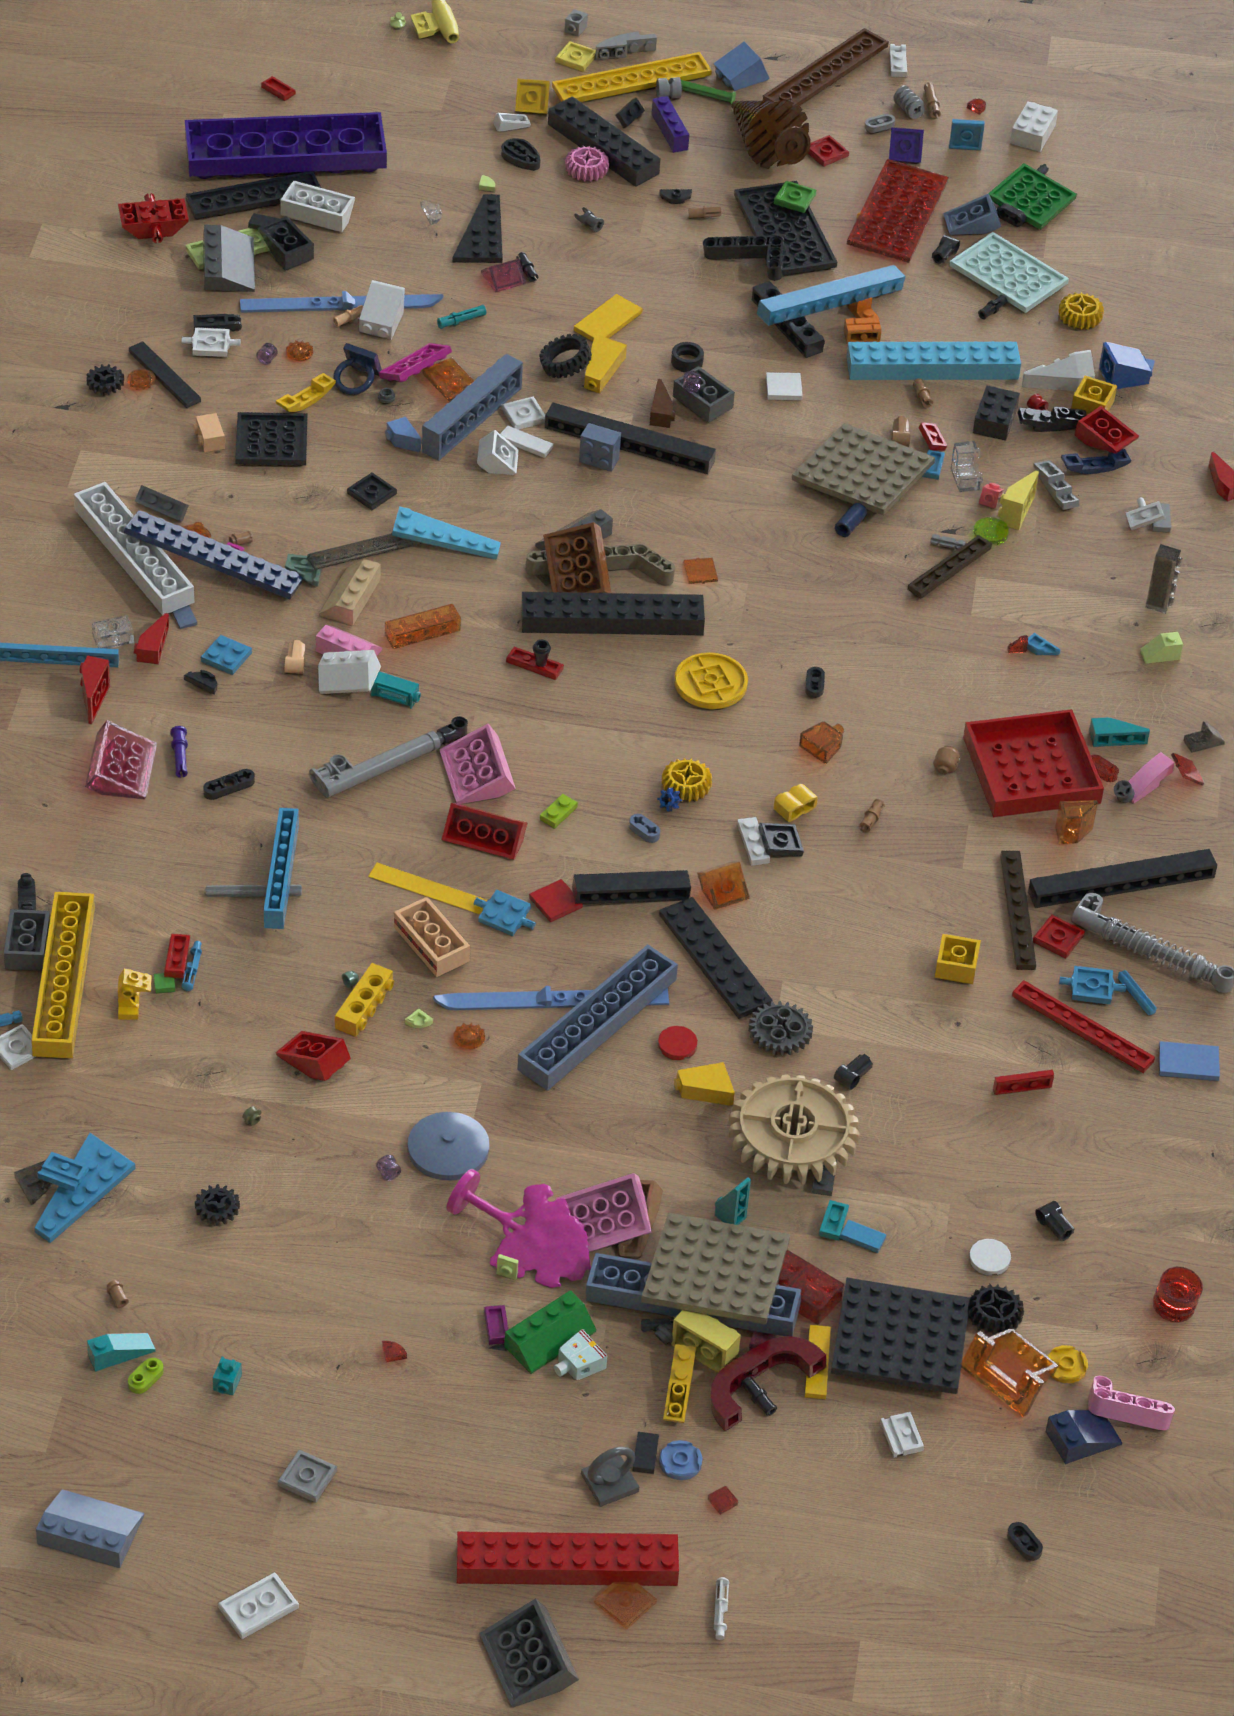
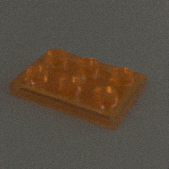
(448, 378)

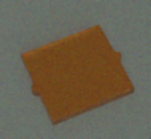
(700, 570)

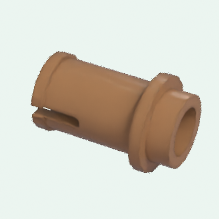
(241, 538)
(118, 1295)

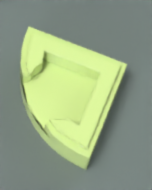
(486, 184)
(418, 1019)

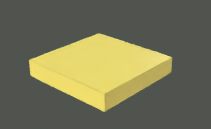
(576, 56)

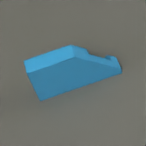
(1040, 646)

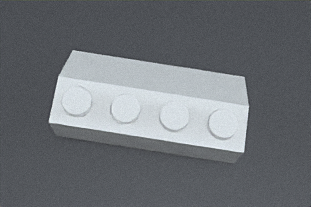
(317, 206)

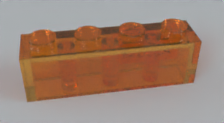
(422, 626)

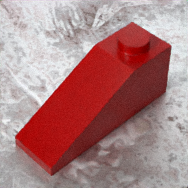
(1222, 477)
(152, 641)

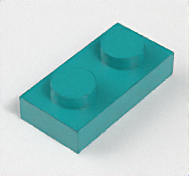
(834, 1220)

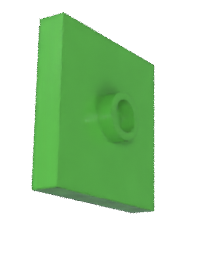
(795, 196)

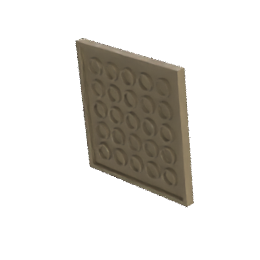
(863, 468)
(716, 1268)

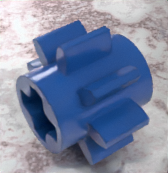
(675, 799)

